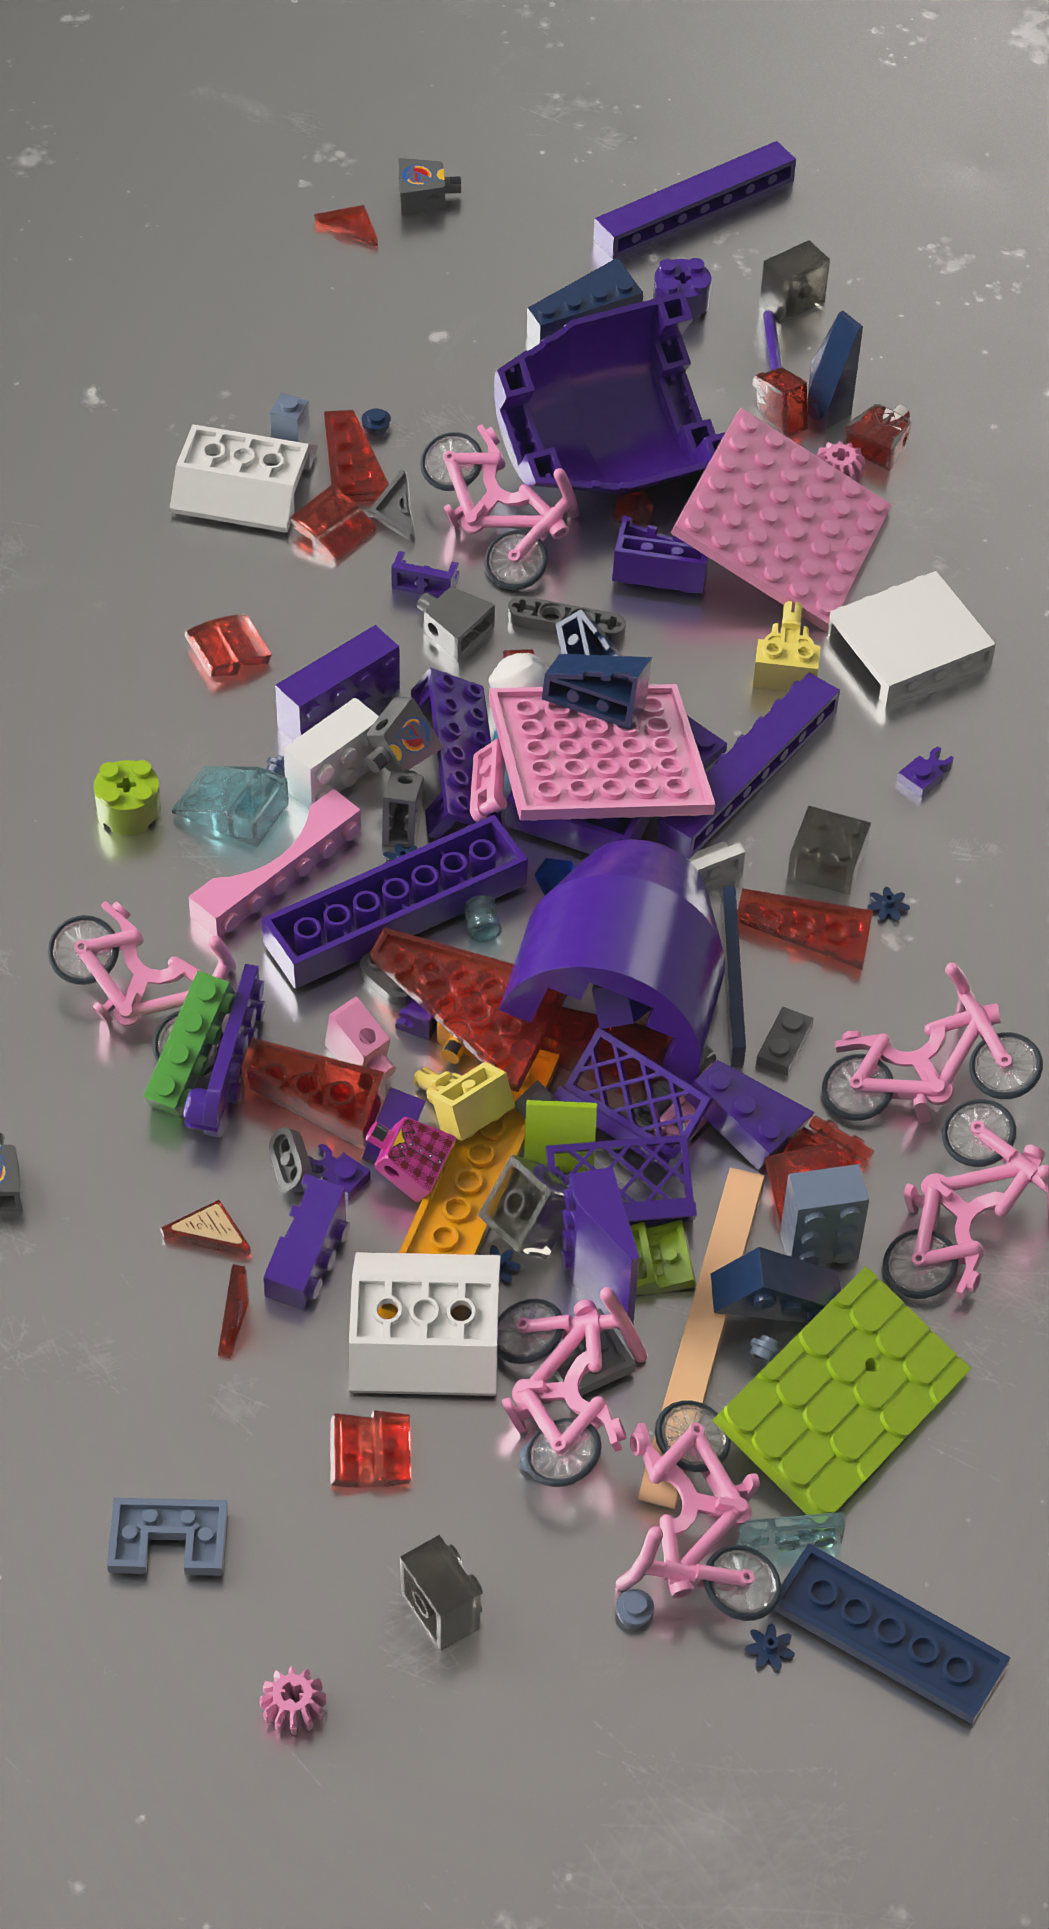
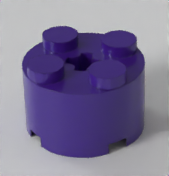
(685, 276)

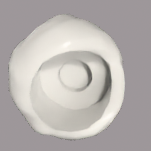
(519, 671)

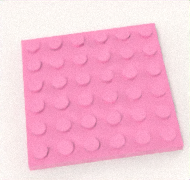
(781, 518)
(591, 768)

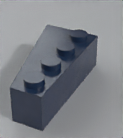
(594, 293)

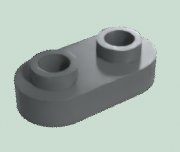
(382, 982)
(289, 1159)

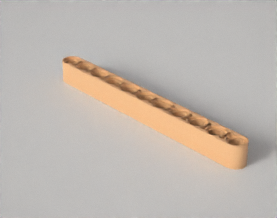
(704, 1327)

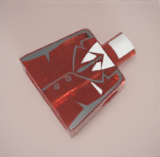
(782, 400)
(880, 434)

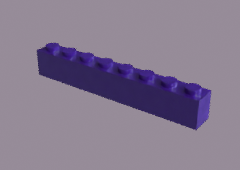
(694, 199)
(754, 761)

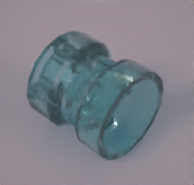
(482, 918)

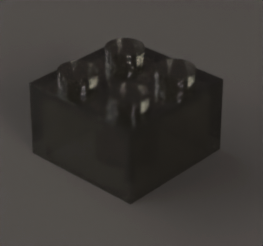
(794, 281)
(828, 850)
(526, 1207)
(441, 1592)

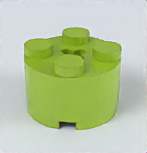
(127, 796)

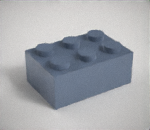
(825, 1215)

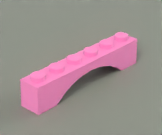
(229, 900)

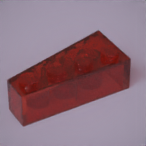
(574, 1031)
(316, 1087)

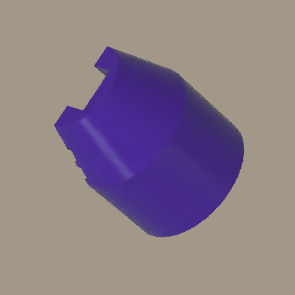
(606, 402)
(633, 925)

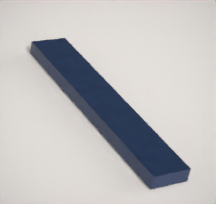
(733, 977)

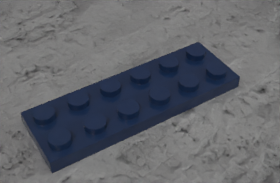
(891, 1633)

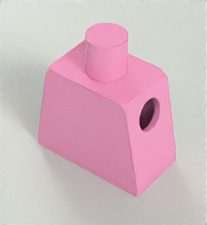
(358, 1038)

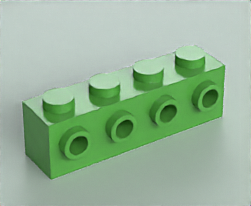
(190, 1043)

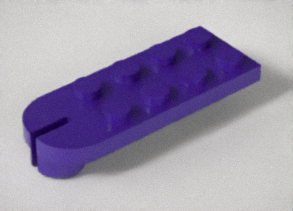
(211, 1107)

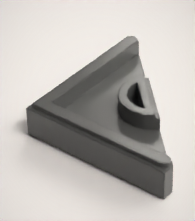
(394, 507)

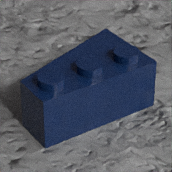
(773, 1287)

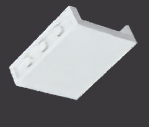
(914, 637)

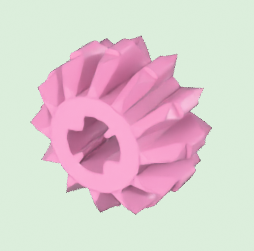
(844, 458)
(293, 1700)

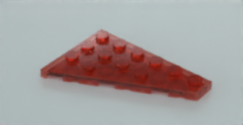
(465, 997)

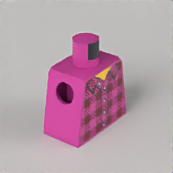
(411, 1155)

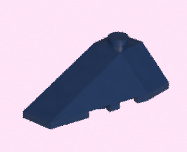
(835, 372)

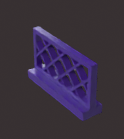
(611, 1119)
(648, 1211)

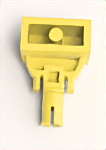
(785, 655)
(468, 1100)

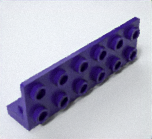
(463, 730)

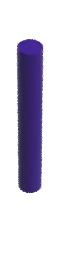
(772, 339)

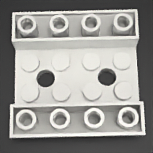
(238, 481)
(423, 1344)

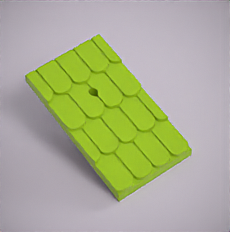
(842, 1395)

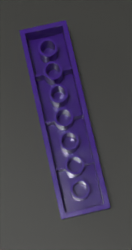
(399, 895)

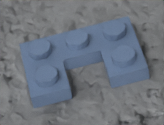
(146, 1519)

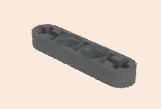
(531, 605)

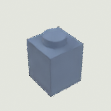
(289, 418)

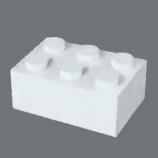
(329, 753)

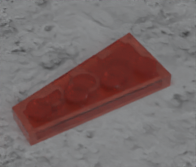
(351, 459)
(815, 925)

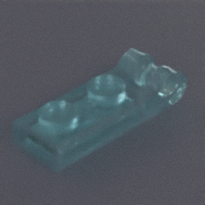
(793, 1532)

